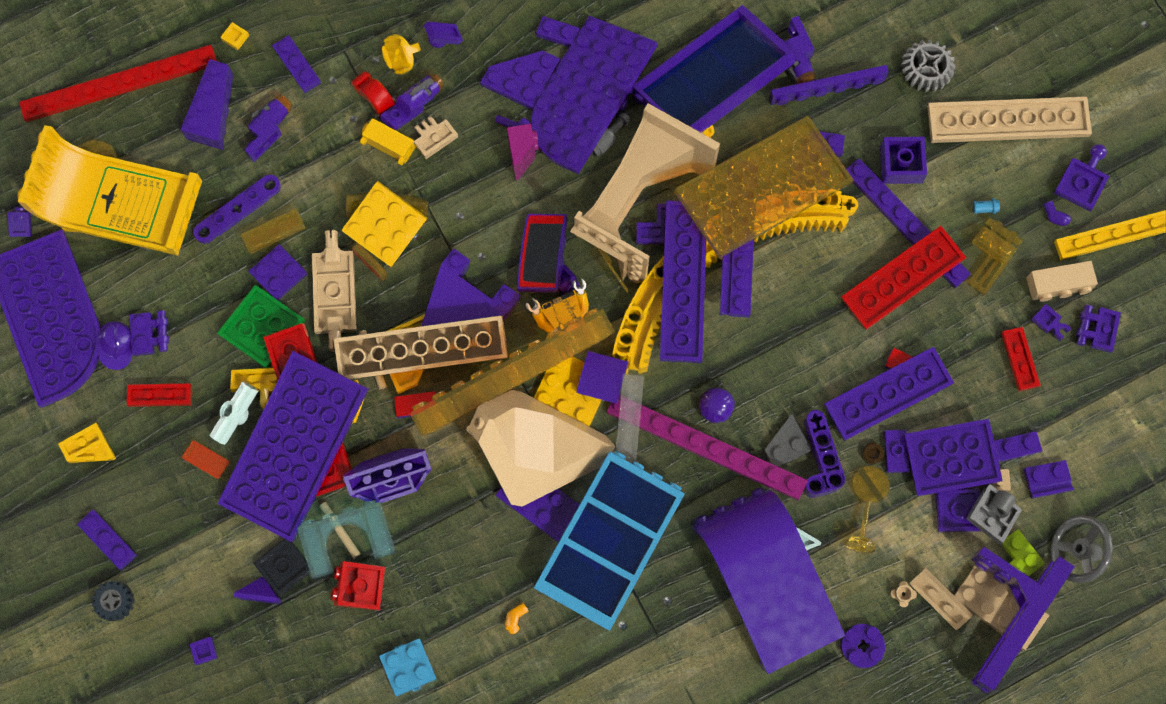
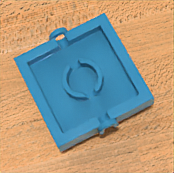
(407, 667)

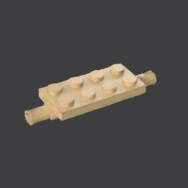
(334, 290)

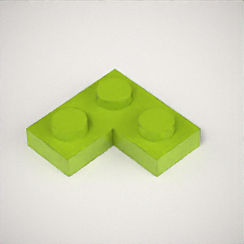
(1022, 553)

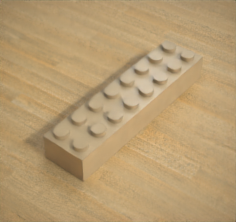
(421, 347)

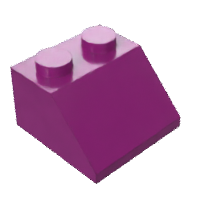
(522, 147)

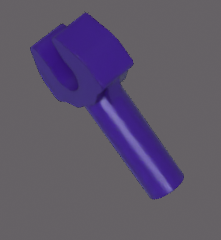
(509, 123)

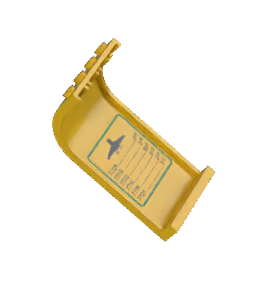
(108, 195)

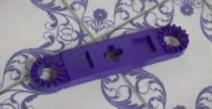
(224, 217)

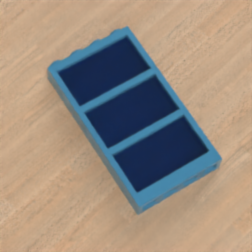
(609, 540)

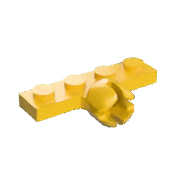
(261, 379)

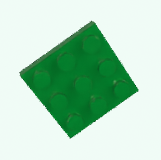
(253, 320)

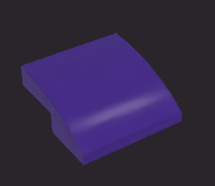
(602, 377)

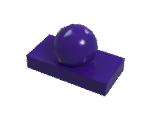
(442, 33)

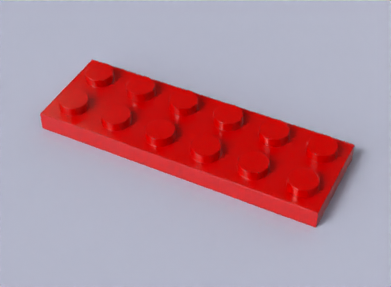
(903, 277)

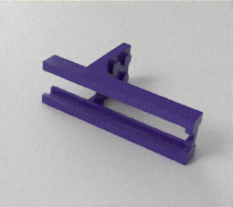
(1033, 602)

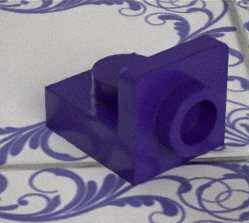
(19, 223)
(566, 281)

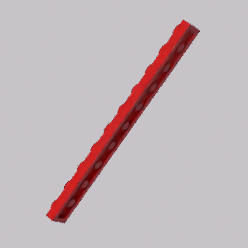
(117, 83)

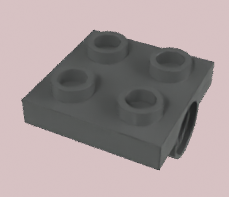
(994, 513)

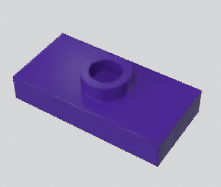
(896, 451)

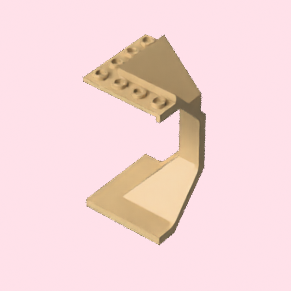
(657, 153)

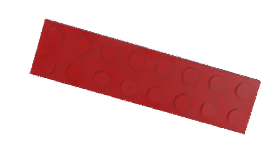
(280, 348)

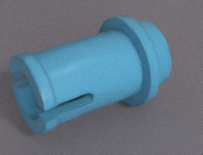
(986, 206)

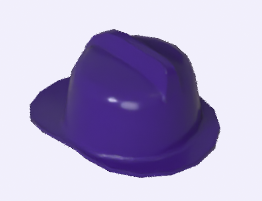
(114, 345)

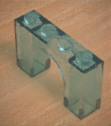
(368, 518)

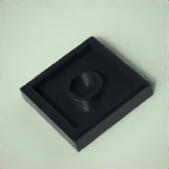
(283, 567)

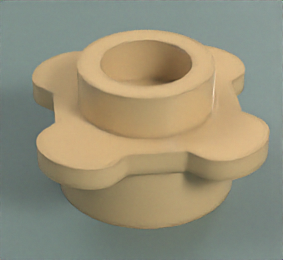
(897, 594)

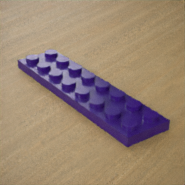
(682, 287)

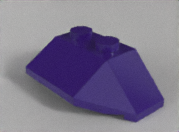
(388, 475)

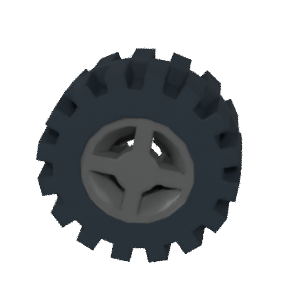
(105, 601)

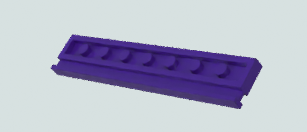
(737, 282)

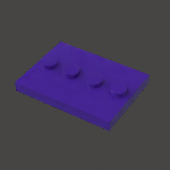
(953, 457)

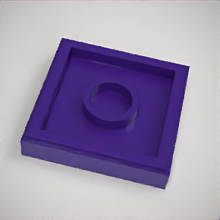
(954, 508)

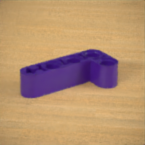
(819, 452)

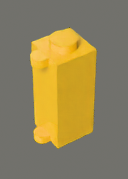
(387, 141)

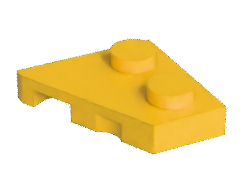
(87, 446)

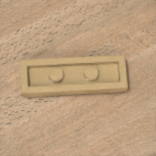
(941, 599)

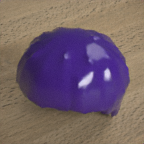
(716, 405)

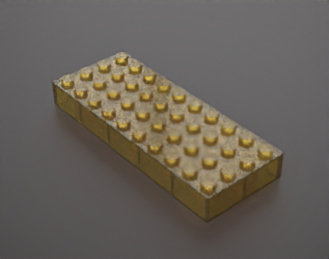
(508, 375)

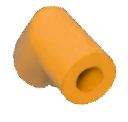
(513, 617)

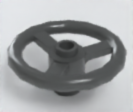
(1084, 549)

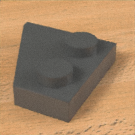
(787, 444)

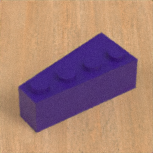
(209, 109)

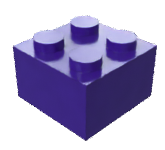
(903, 160)

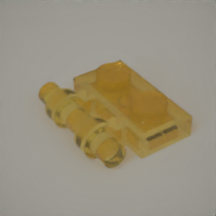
(995, 245)

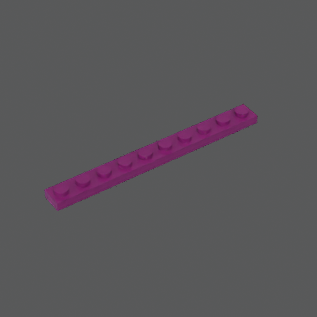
(717, 452)

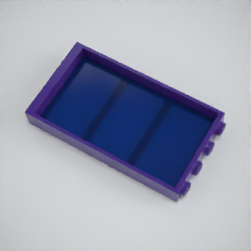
(716, 71)

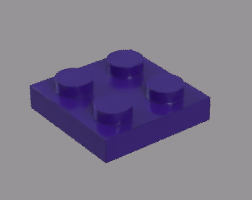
(278, 272)

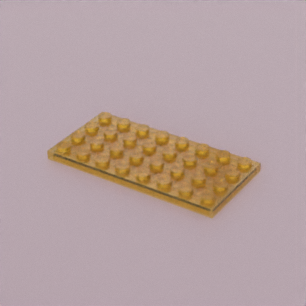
(763, 186)

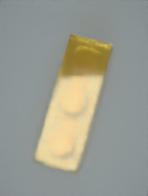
(273, 231)

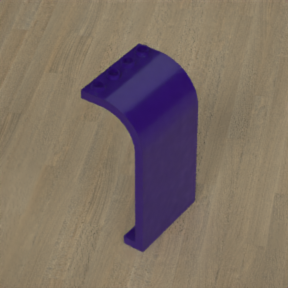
(770, 578)

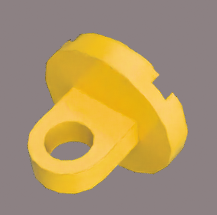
(399, 53)

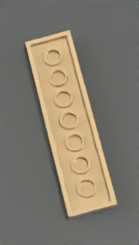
(1009, 119)

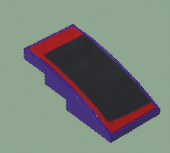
(542, 253)

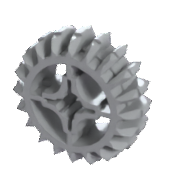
(930, 55)

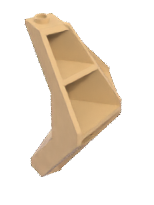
(535, 445)

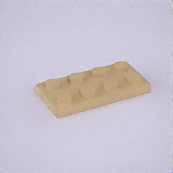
(991, 602)

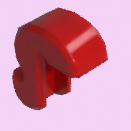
(373, 92)

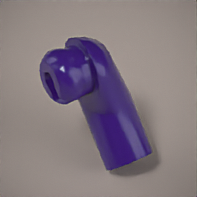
(1055, 216)

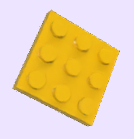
(384, 224)
(560, 388)

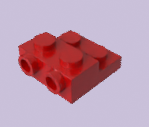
(358, 585)

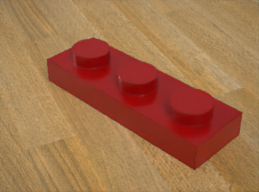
(1020, 359)
(159, 395)

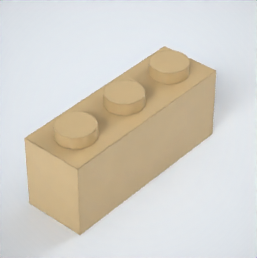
(1062, 281)

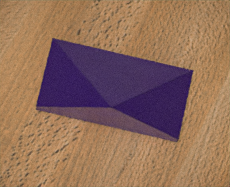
(258, 591)

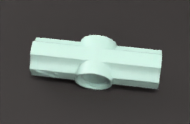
(234, 413)

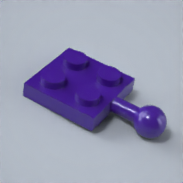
(1083, 182)

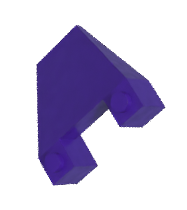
(458, 300)

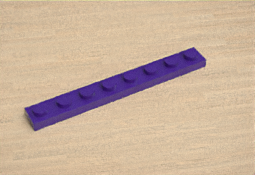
(897, 213)

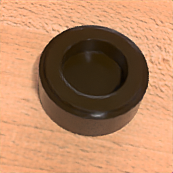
(872, 453)

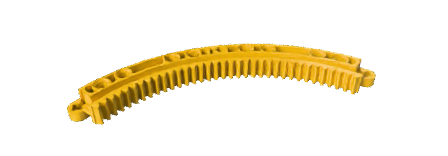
(648, 298)

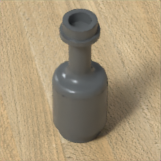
(608, 137)

